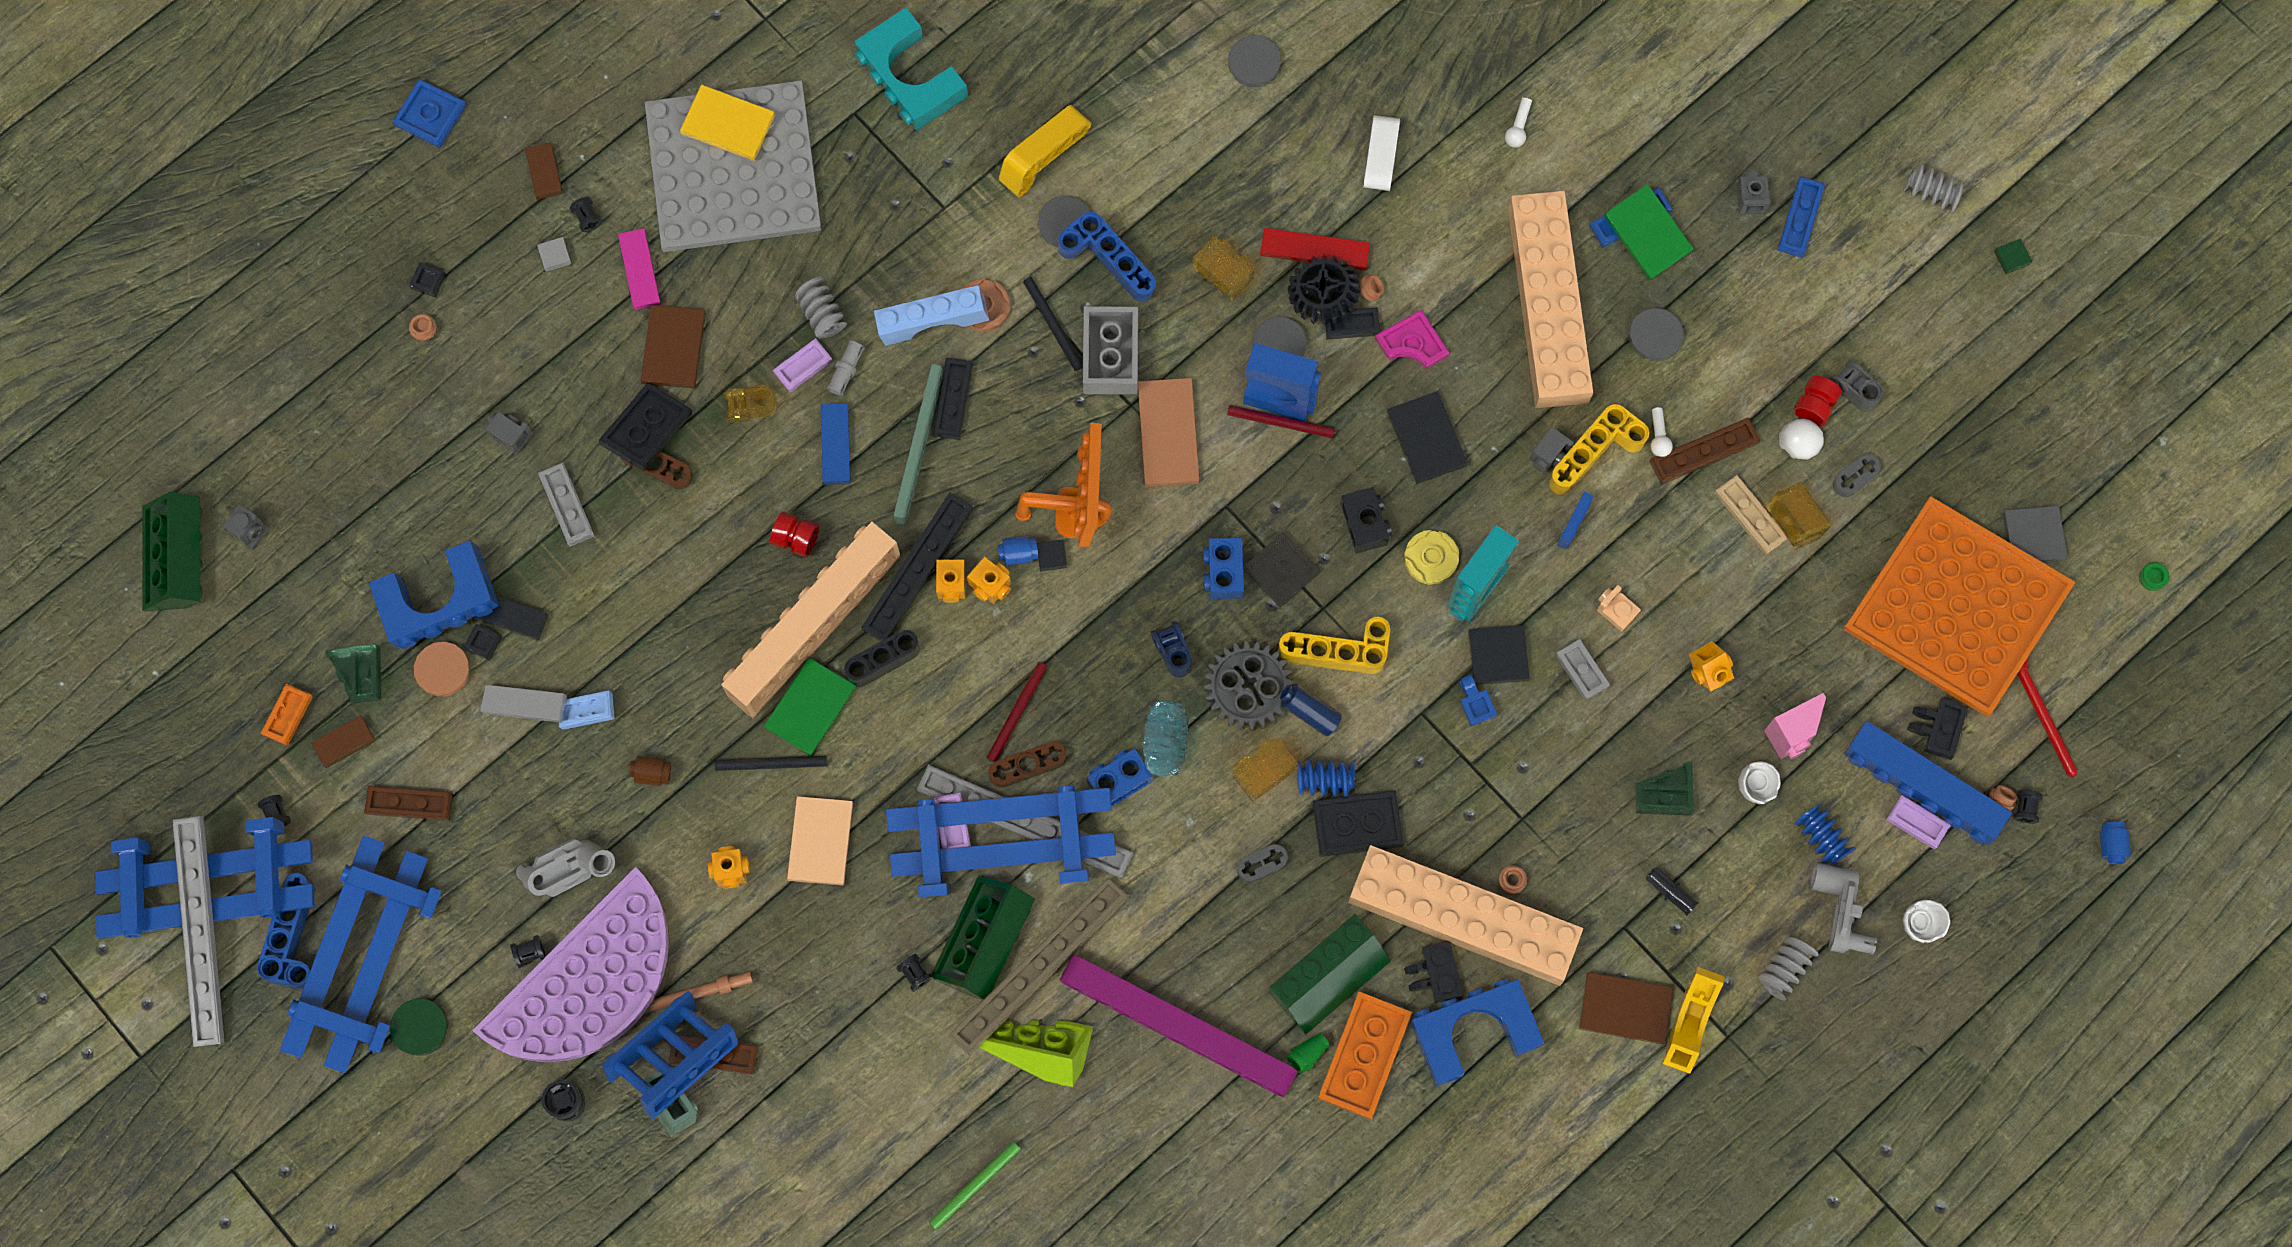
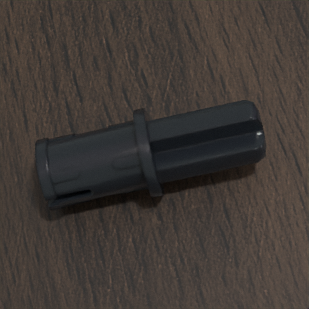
(1671, 891)

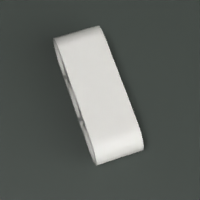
(1381, 153)

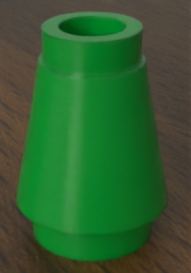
(1307, 1053)

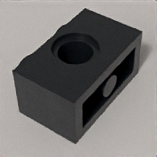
(1365, 536)

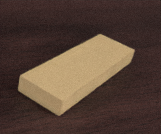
(1751, 515)

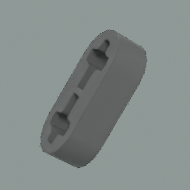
(1853, 471)
(1265, 869)

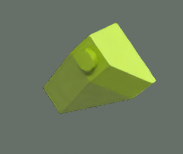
(1046, 1051)

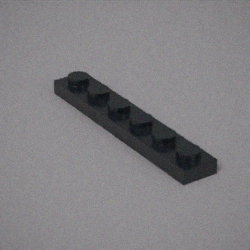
(917, 567)

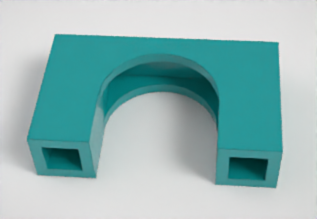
(917, 103)
(1482, 574)

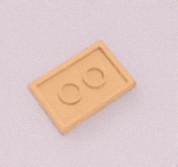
(820, 841)

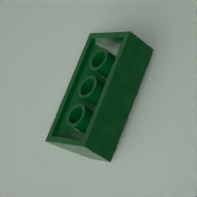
(171, 552)
(983, 937)
(1329, 974)

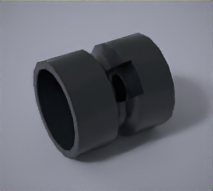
(563, 1101)

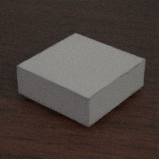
(554, 254)

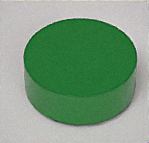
(2154, 576)

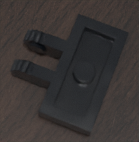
(1945, 728)
(1441, 972)

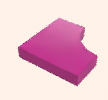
(1413, 339)

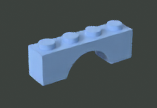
(957, 307)

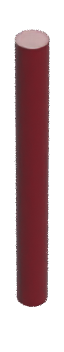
(1281, 421)
(1016, 712)

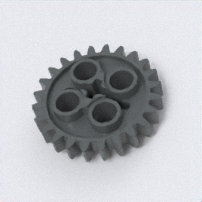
(1226, 698)

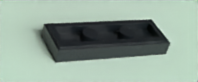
(953, 399)
(516, 619)

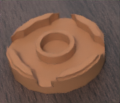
(997, 304)
(442, 669)

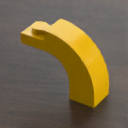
(1691, 1020)

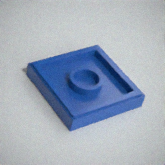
(429, 113)

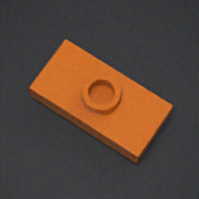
(286, 714)

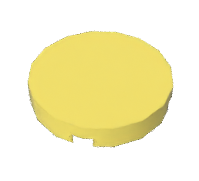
(1431, 557)

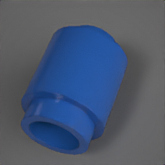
(1018, 550)
(2115, 842)

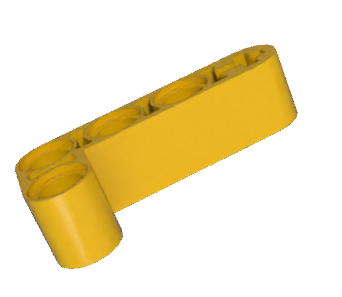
(1042, 148)
(1592, 451)
(1333, 646)

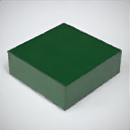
(2013, 256)

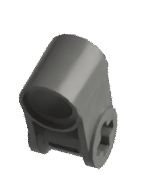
(1856, 384)

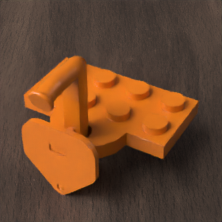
(1076, 509)

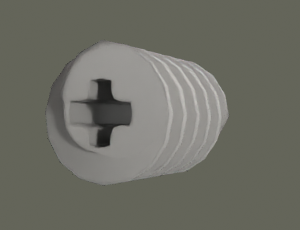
(1934, 187)
(818, 308)
(1785, 966)

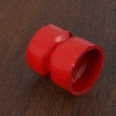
(1818, 399)
(794, 534)

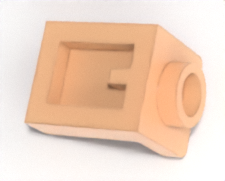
(1617, 608)

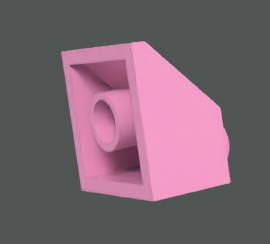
(1795, 729)

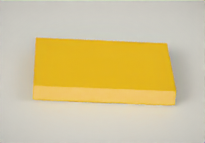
(727, 122)

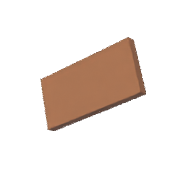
(1168, 432)

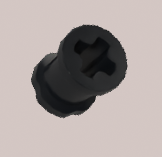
(586, 215)
(2028, 806)
(272, 807)
(528, 951)
(914, 972)

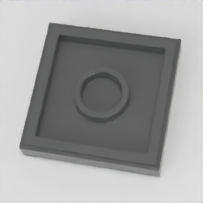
(2037, 532)

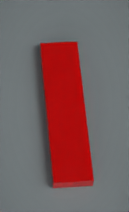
(1303, 246)

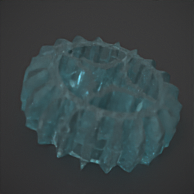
(1166, 738)

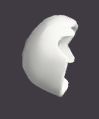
(1801, 439)
(1759, 782)
(1926, 921)

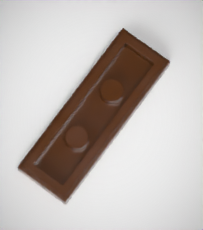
(408, 803)
(739, 1060)

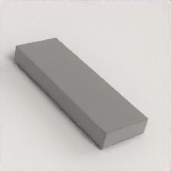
(566, 504)
(523, 703)

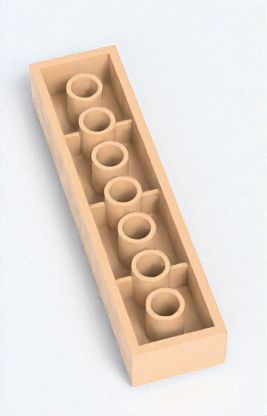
(1550, 299)
(811, 619)
(1465, 915)

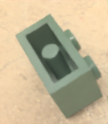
(679, 1113)

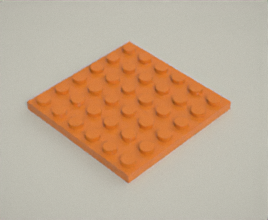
(1959, 606)

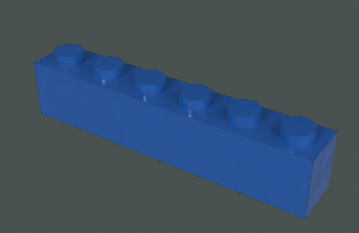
(1927, 783)

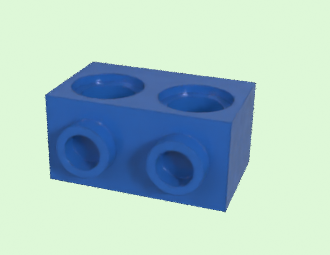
(1230, 568)
(1124, 785)

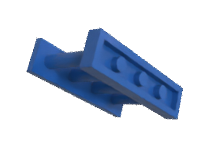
(676, 1078)

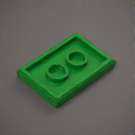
(1648, 232)
(810, 707)

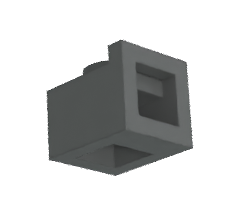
(1750, 201)
(508, 431)
(1550, 450)
(245, 527)

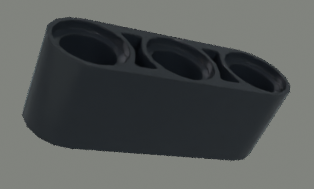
(889, 646)

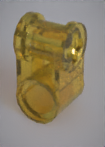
(744, 403)

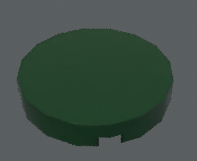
(418, 1027)

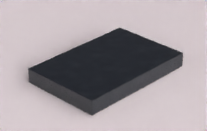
(645, 426)
(1427, 437)
(1357, 822)

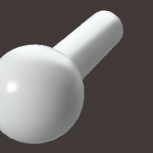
(1516, 135)
(1661, 444)

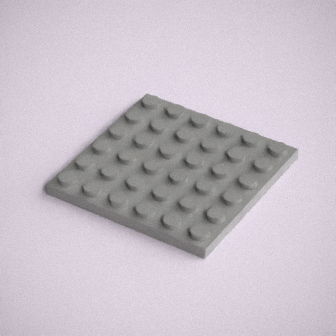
(722, 197)

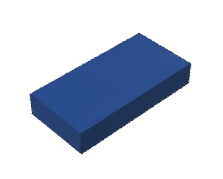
(1575, 520)

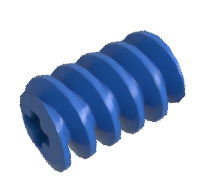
(1325, 777)
(1824, 835)

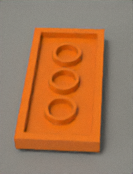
(1364, 1055)

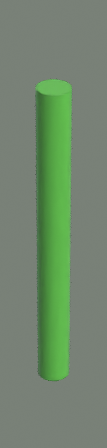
(980, 1180)

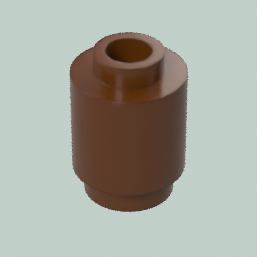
(650, 771)

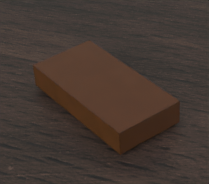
(543, 170)
(343, 741)

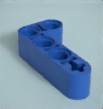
(1110, 259)
(285, 956)

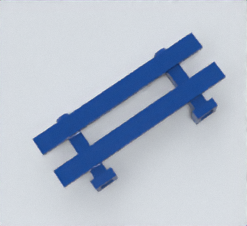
(1070, 848)
(262, 859)
(351, 1026)

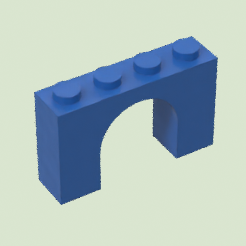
(1281, 382)
(471, 598)
(1504, 1003)

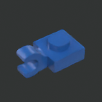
(1477, 704)

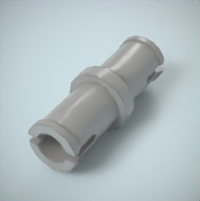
(845, 368)

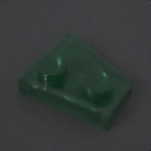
(359, 671)
(1667, 793)

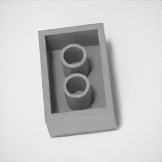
(1110, 350)

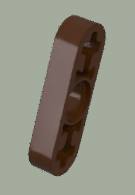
(669, 479)
(1031, 753)

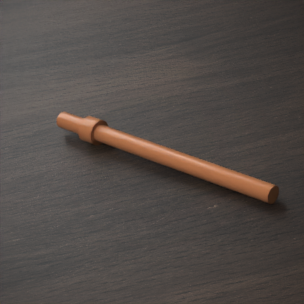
(722, 984)

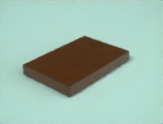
(673, 346)
(1625, 1008)

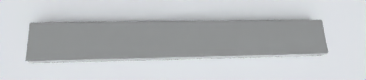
(939, 783)
(198, 931)

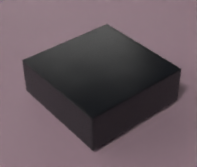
(427, 280)
(1051, 555)
(482, 642)

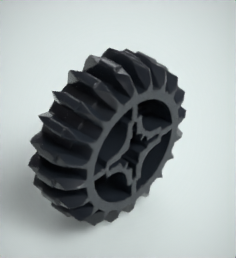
(1303, 287)

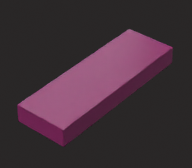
(639, 269)

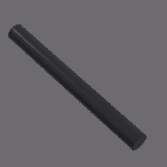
(1053, 324)
(770, 763)

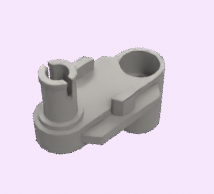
(565, 867)
(1845, 885)

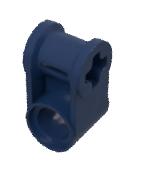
(1170, 645)

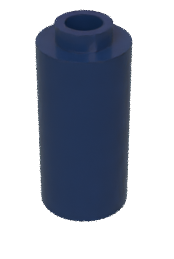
(1310, 709)

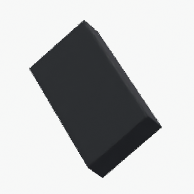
(1359, 323)

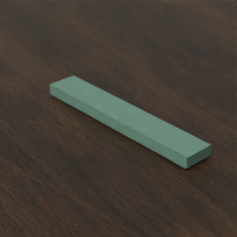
(918, 445)

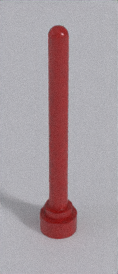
(2046, 721)

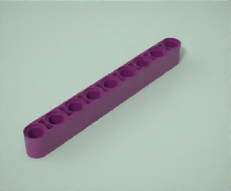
(1178, 1026)

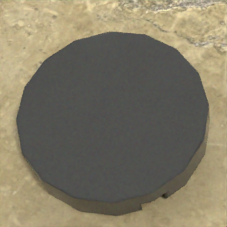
(1254, 61)
(1058, 215)
(1656, 334)
(1281, 335)

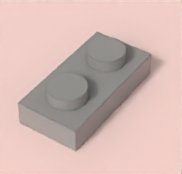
(1582, 670)

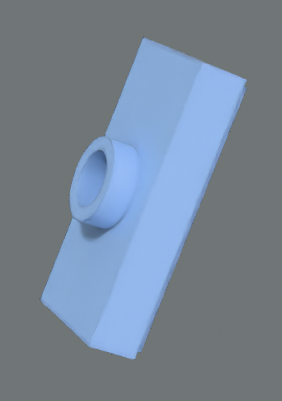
(588, 710)

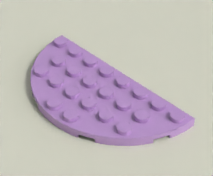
(589, 983)

